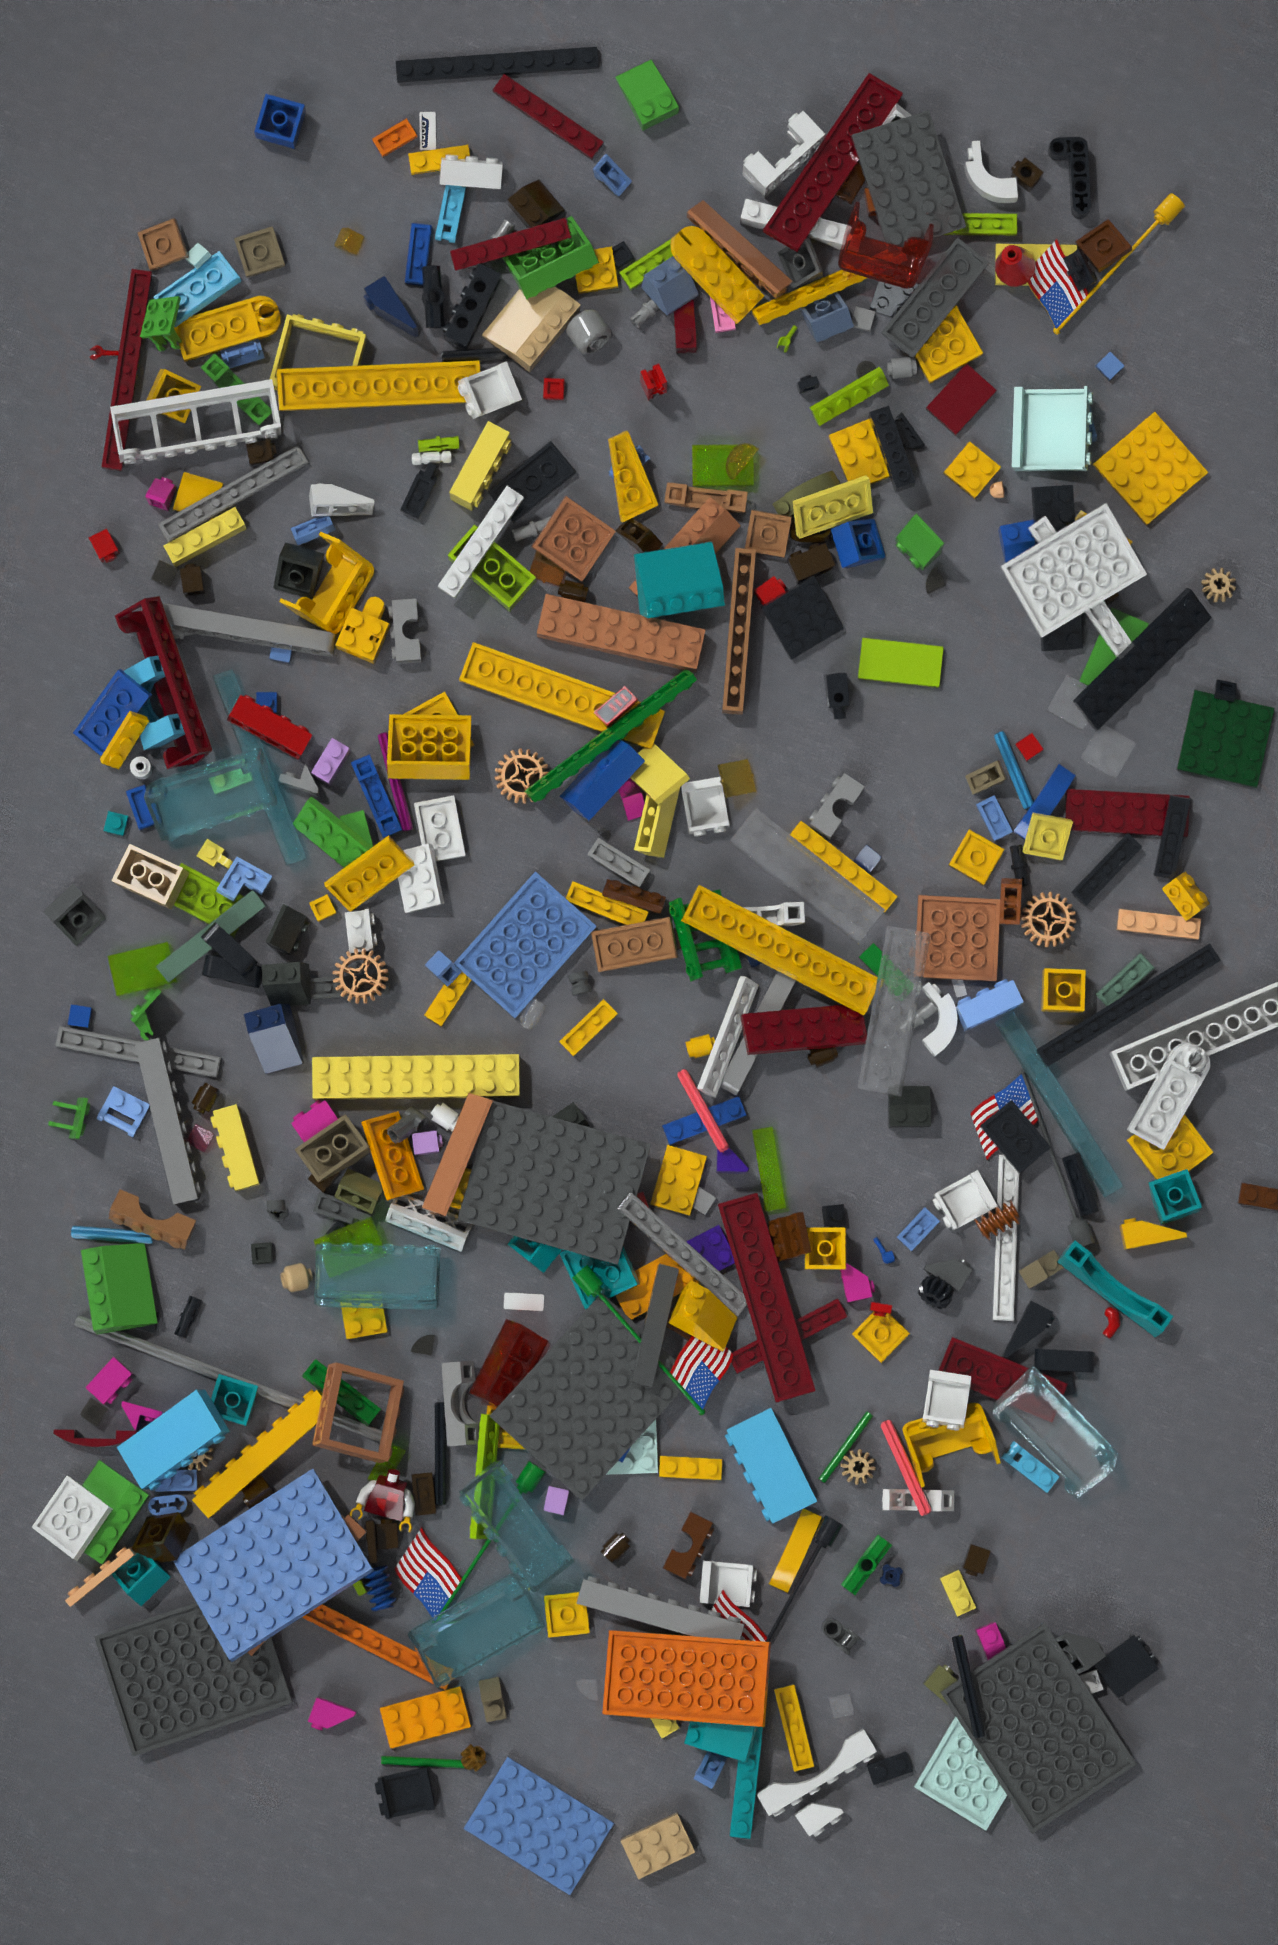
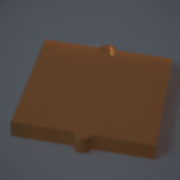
(546, 570)

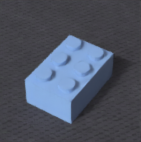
(988, 1004)

